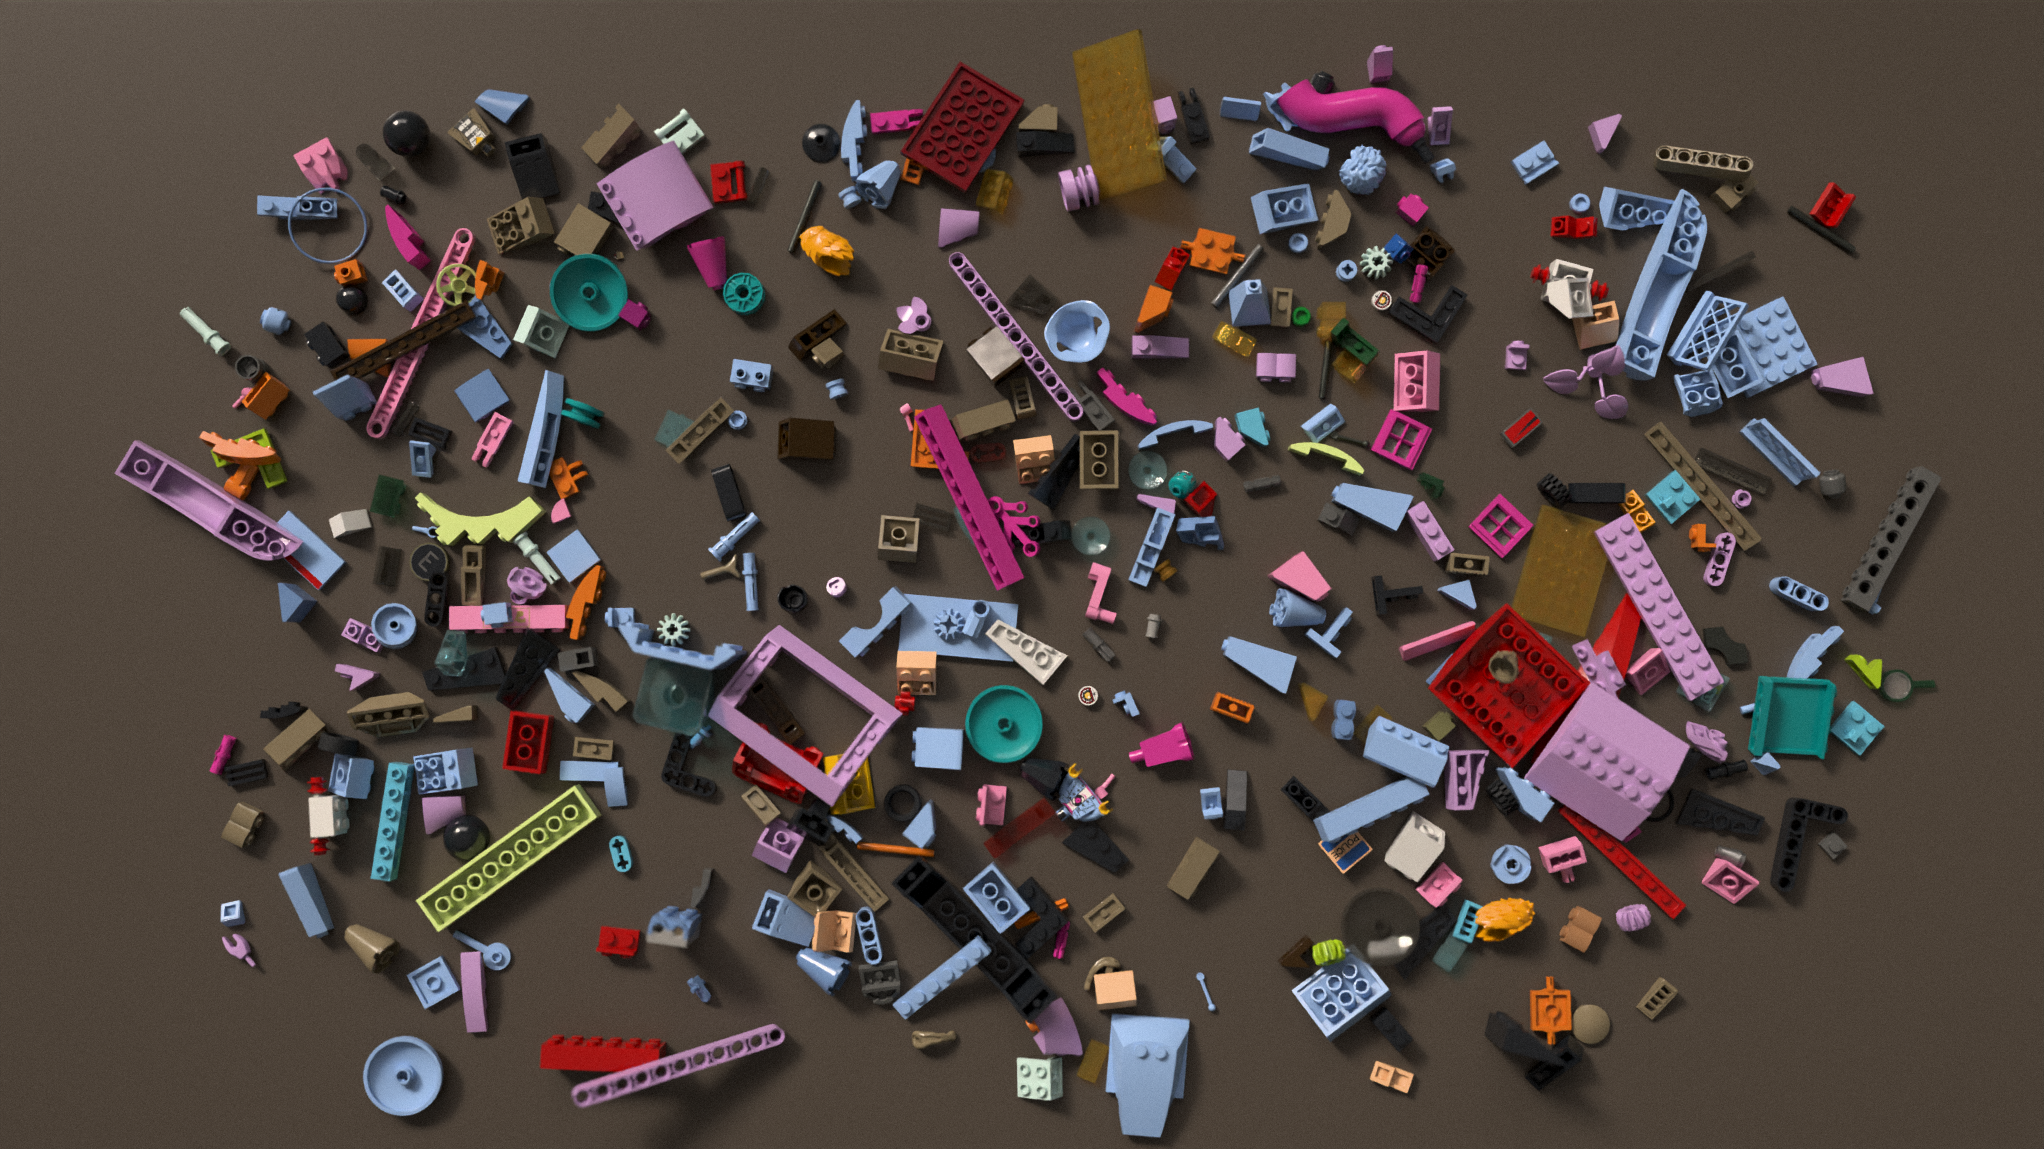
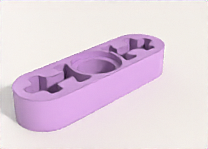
(1727, 556)

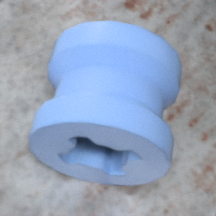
(849, 197)
(1343, 273)
(836, 389)

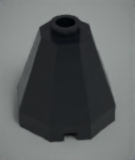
(1044, 775)

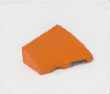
(487, 279)
(360, 346)

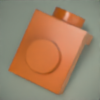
(1698, 538)

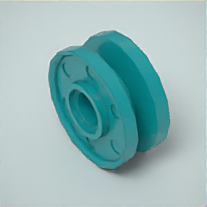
(736, 285)
(582, 413)

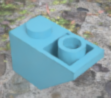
(1251, 426)

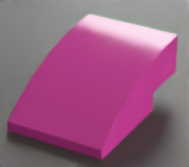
(406, 238)

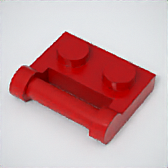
(723, 183)

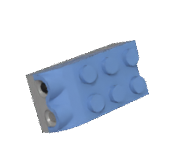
(674, 927)

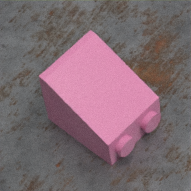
(1301, 578)

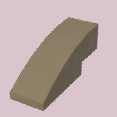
(473, 574)
(601, 690)

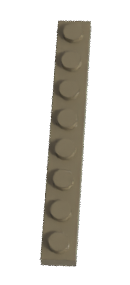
(1703, 486)

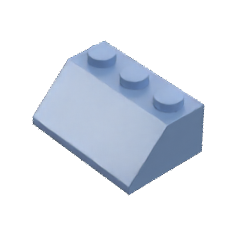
(1735, 366)
(923, 826)
(996, 897)

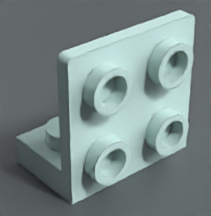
(1040, 1078)

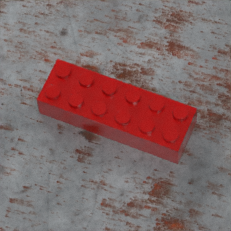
(599, 1054)

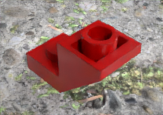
(1574, 227)

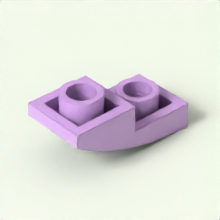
(361, 634)

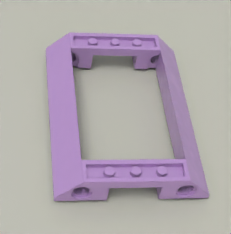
(826, 787)

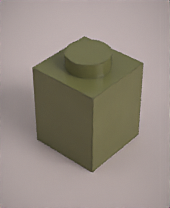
(1439, 725)

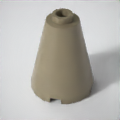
(372, 947)

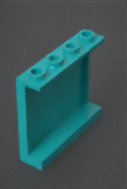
(1792, 716)

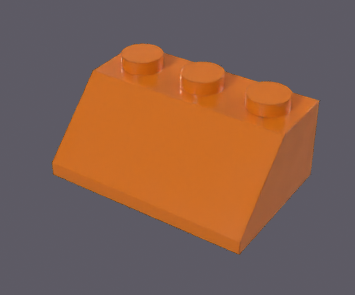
(1155, 307)

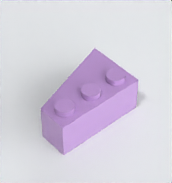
(1462, 777)

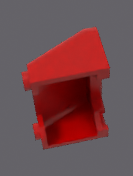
(759, 771)

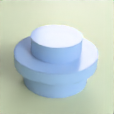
(737, 420)

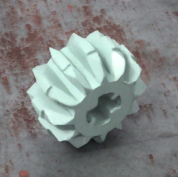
(1382, 266)
(669, 624)

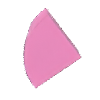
(560, 511)

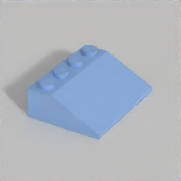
(1341, 994)

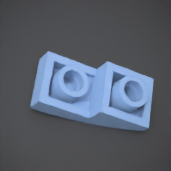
(839, 823)

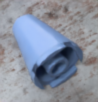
(824, 969)

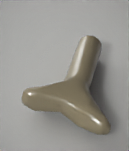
(728, 568)

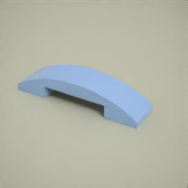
(1197, 427)

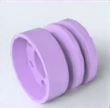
(1078, 188)

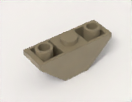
(1335, 221)

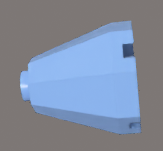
(879, 183)

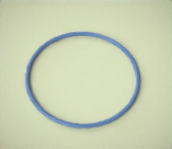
(310, 257)

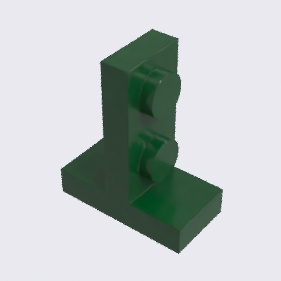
(1353, 343)

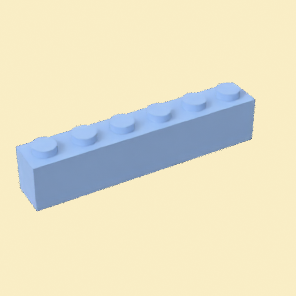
(1369, 808)

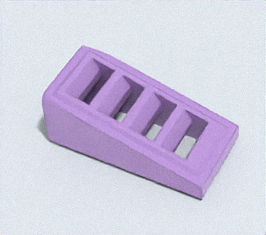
(1154, 502)

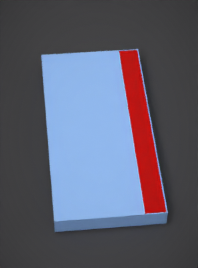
(314, 557)

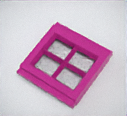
(1401, 439)
(1500, 526)

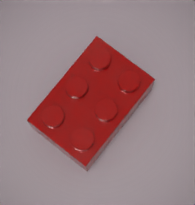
(528, 742)

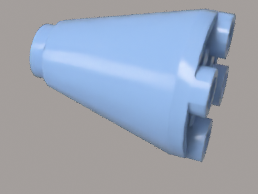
(1295, 610)

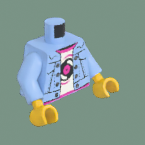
(1079, 799)

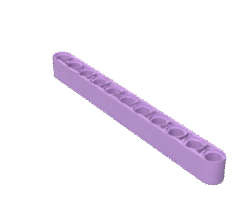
(1012, 328)
(669, 1064)

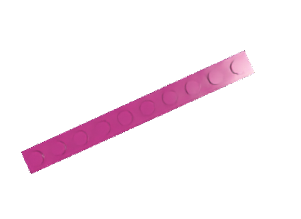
(969, 497)

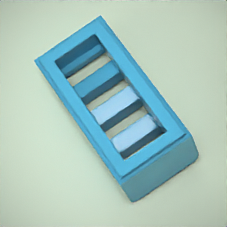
(1463, 912)

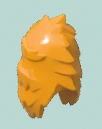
(827, 250)
(1503, 919)

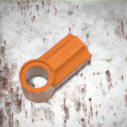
(240, 483)

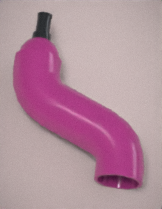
(1357, 110)

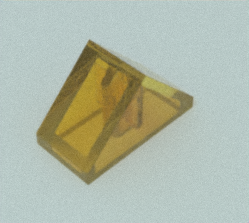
(1312, 700)

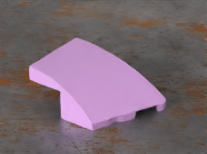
(1057, 1031)

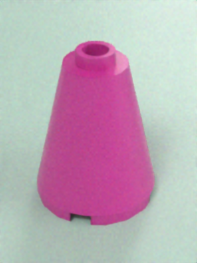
(711, 261)

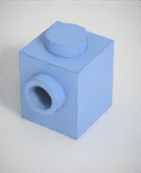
(496, 614)

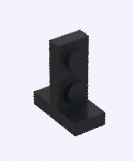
(1391, 595)

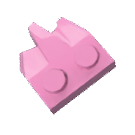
(322, 165)

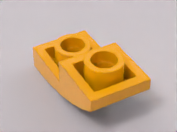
(1638, 513)

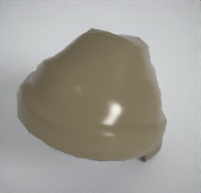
(1504, 666)

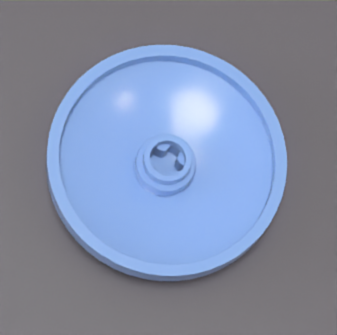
(403, 1075)

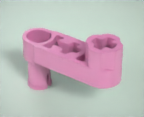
(1100, 574)

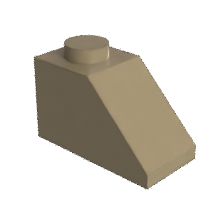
(1041, 119)

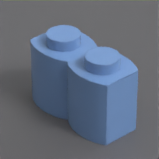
(1344, 713)

